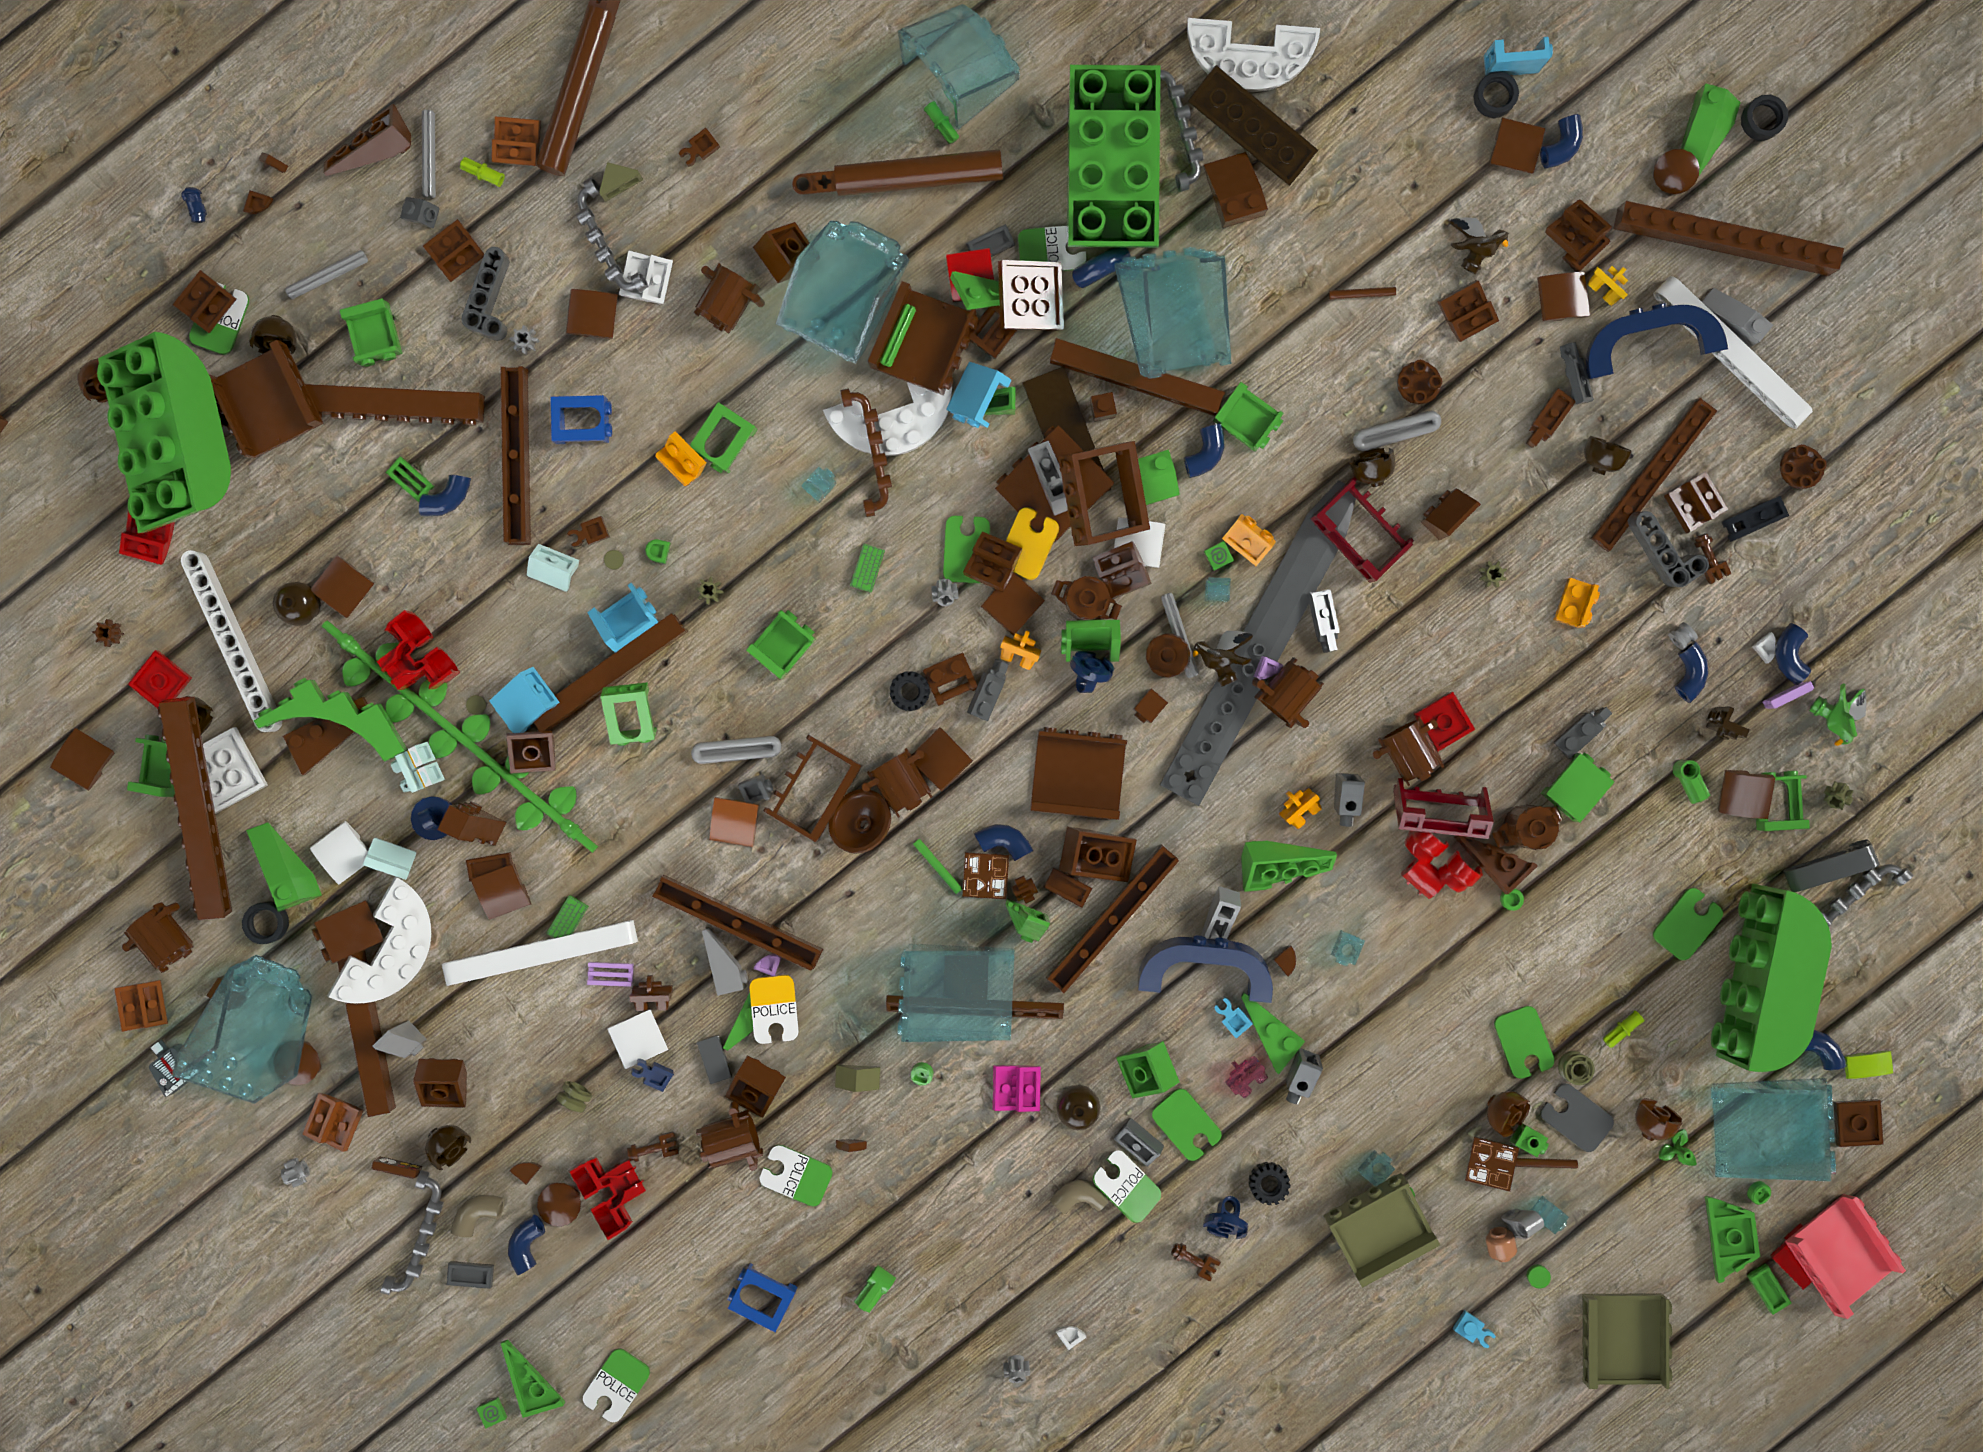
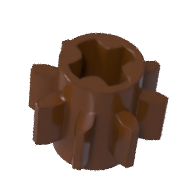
(102, 632)
(1024, 889)

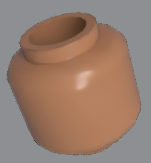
(1501, 1244)

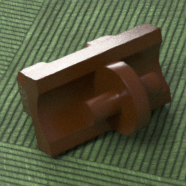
(651, 992)

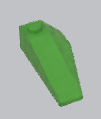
(1709, 122)
(1275, 862)
(1027, 921)

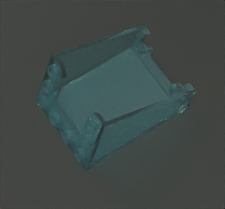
(1176, 309)
(956, 993)
(1774, 1129)

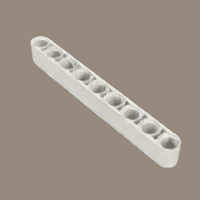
(1743, 361)
(223, 634)
(539, 952)

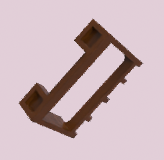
(833, 804)

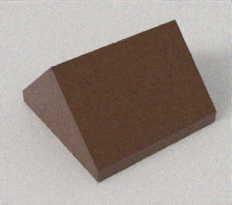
(531, 751)

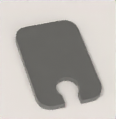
(1581, 1121)

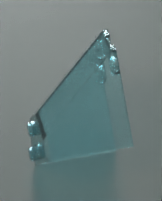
(966, 54)
(842, 287)
(248, 1032)

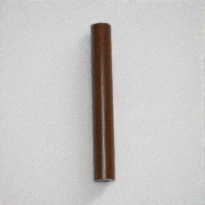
(1362, 293)
(1547, 1163)

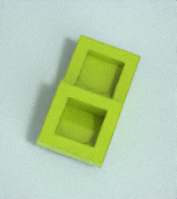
(1868, 1065)

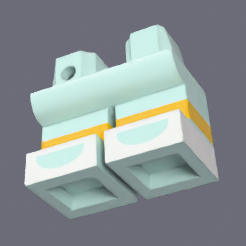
(410, 765)

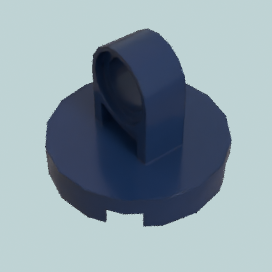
(1090, 670)
(427, 817)
(1226, 1223)

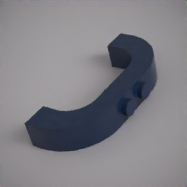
(1704, 325)
(1206, 951)

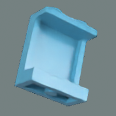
(1517, 62)
(975, 394)
(624, 619)
(523, 700)

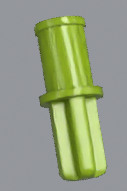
(482, 171)
(1623, 1029)

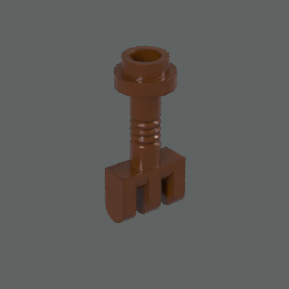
(1714, 567)
(634, 1152)
(1179, 1252)

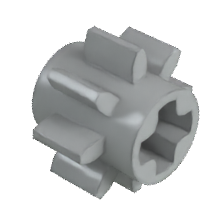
(519, 334)
(944, 592)
(295, 1172)
(1016, 1369)

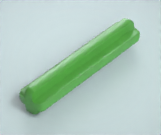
(897, 335)

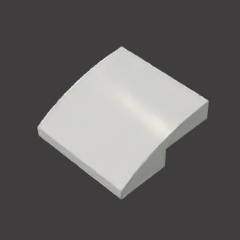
(656, 272)
(1147, 542)
(341, 852)
(637, 1038)

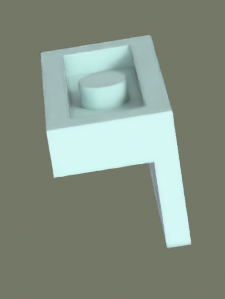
(551, 567)
(390, 858)

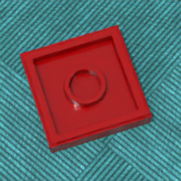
(159, 679)
(1451, 721)

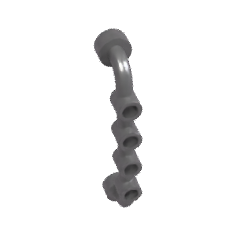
(1187, 133)
(596, 235)
(1857, 891)
(421, 1247)

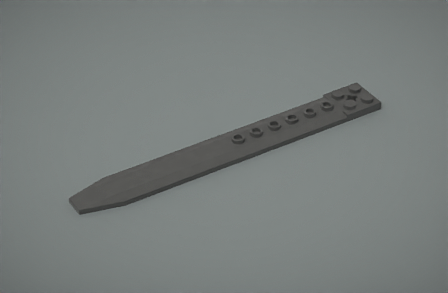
(1271, 630)

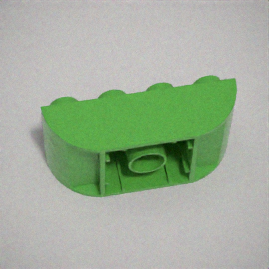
(1113, 156)
(165, 429)
(1774, 980)

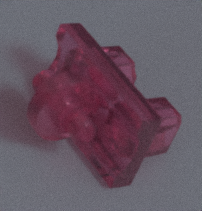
(1244, 1075)

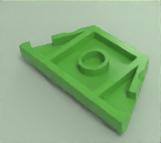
(1731, 1237)

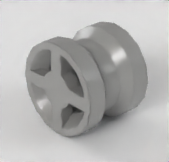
(1683, 636)

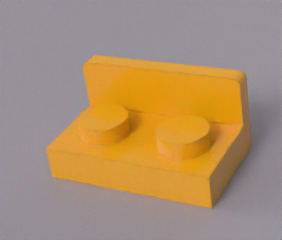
(681, 459)
(1249, 539)
(1577, 603)

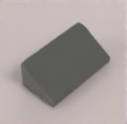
(1139, 1142)

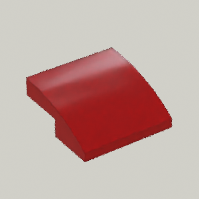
(971, 262)
(147, 546)
(1787, 1261)

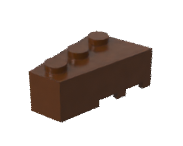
(470, 822)

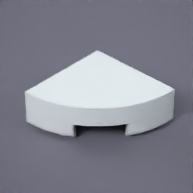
(1766, 647)
(1070, 1335)

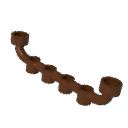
(875, 438)

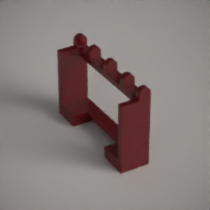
(1328, 527)
(1414, 818)

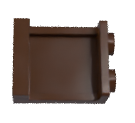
(347, 932)

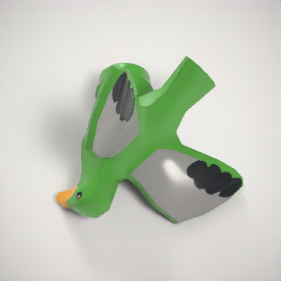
(1842, 715)

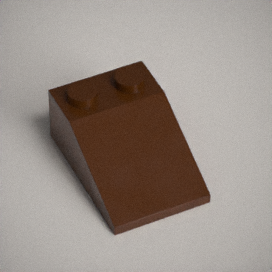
(1235, 190)
(1097, 854)

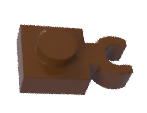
(702, 145)
(592, 531)

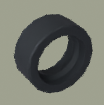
(1501, 78)
(1752, 129)
(248, 923)

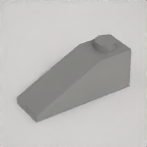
(1738, 317)
(1049, 475)
(1222, 913)
(725, 968)
(401, 1041)

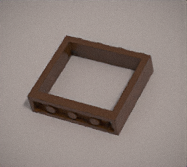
(1131, 488)

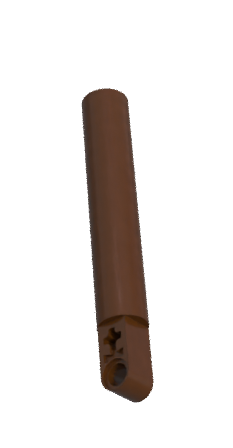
(577, 86)
(907, 173)

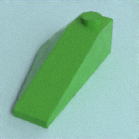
(283, 870)

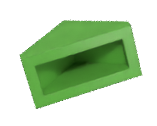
(1002, 402)

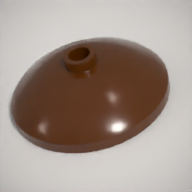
(851, 816)

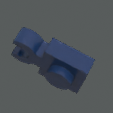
(655, 1076)

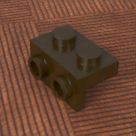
(1719, 721)

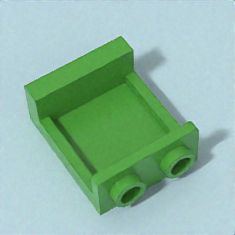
(372, 332)
(1248, 418)
(1091, 636)
(782, 644)
(154, 770)
(1578, 787)

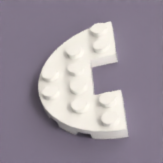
(1252, 66)
(900, 428)
(398, 956)

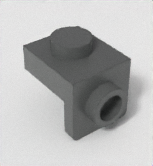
(419, 211)
(756, 789)

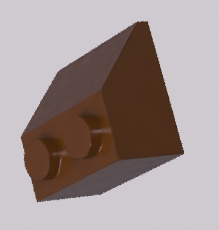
(780, 250)
(1449, 513)
(441, 1082)
(755, 1086)

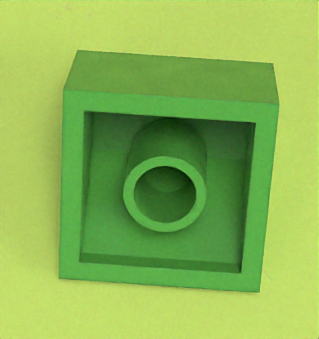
(1158, 477)
(1148, 1070)

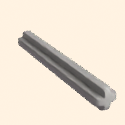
(428, 154)
(326, 274)
(1178, 629)

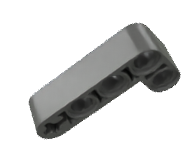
(491, 292)
(1663, 545)
(1832, 867)

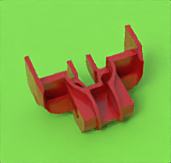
(399, 664)
(1428, 877)
(623, 1183)

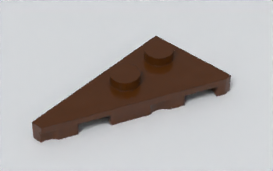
(1502, 867)

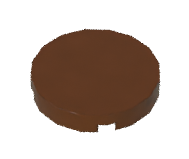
(1168, 655)

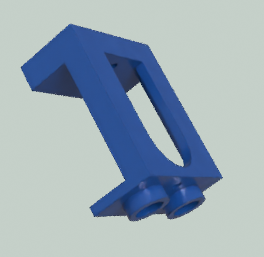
(599, 433)
(751, 1276)

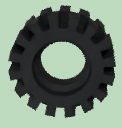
(909, 677)
(1275, 1195)

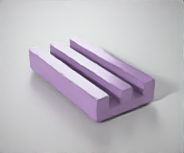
(1788, 695)
(591, 973)

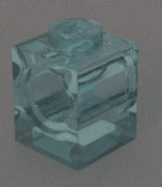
(819, 483)
(1217, 589)
(1343, 939)
(1376, 1178)
(1553, 1217)

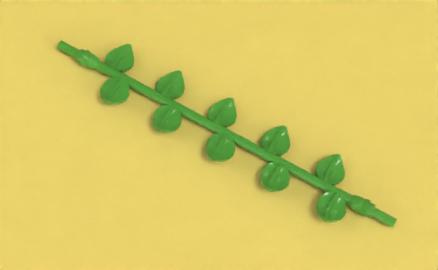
(445, 741)

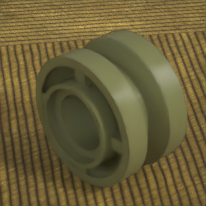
(1569, 1061)
(574, 1096)

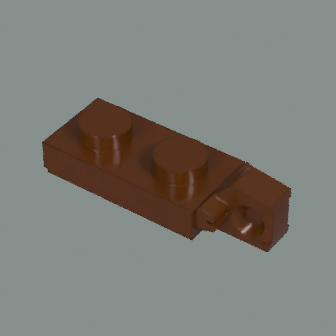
(1550, 417)

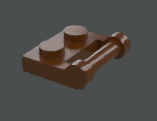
(995, 338)
(946, 672)

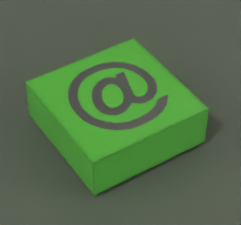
(1218, 555)
(491, 1412)

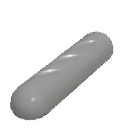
(1397, 430)
(736, 749)

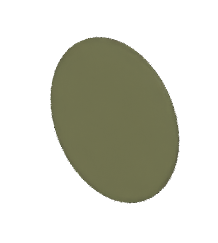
(614, 559)
(476, 705)

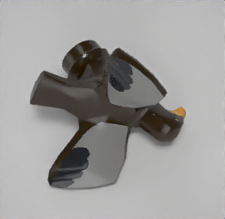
(1477, 242)
(1223, 655)

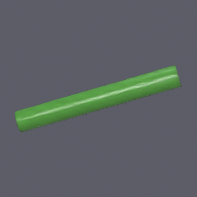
(935, 863)

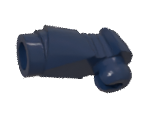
(194, 204)

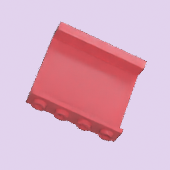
(1843, 1253)

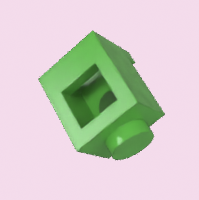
(1523, 1136)

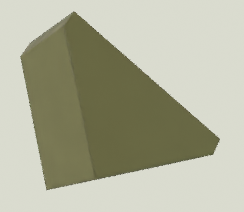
(617, 180)
(857, 1078)

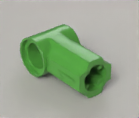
(1692, 782)
(877, 1284)

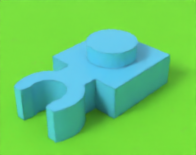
(1235, 1020)
(1471, 1328)

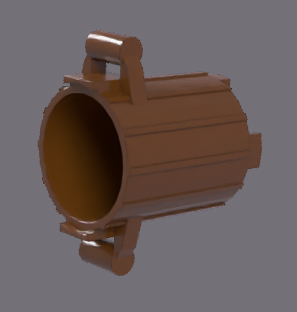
(726, 297)
(1086, 599)
(1289, 692)
(1411, 750)
(900, 782)
(1529, 827)
(159, 937)
(731, 1140)

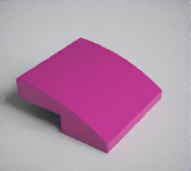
(1016, 1088)

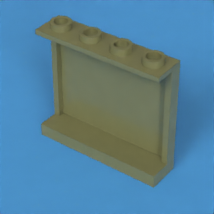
(1381, 1230)
(1626, 1339)

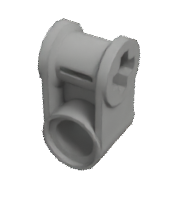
(1523, 1222)

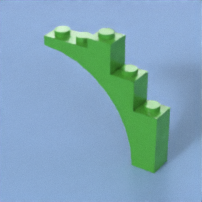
(309, 701)

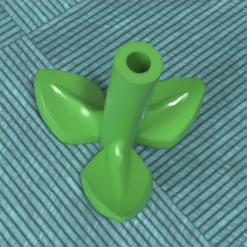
(1684, 1155)

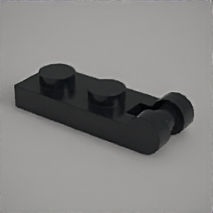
(1756, 518)

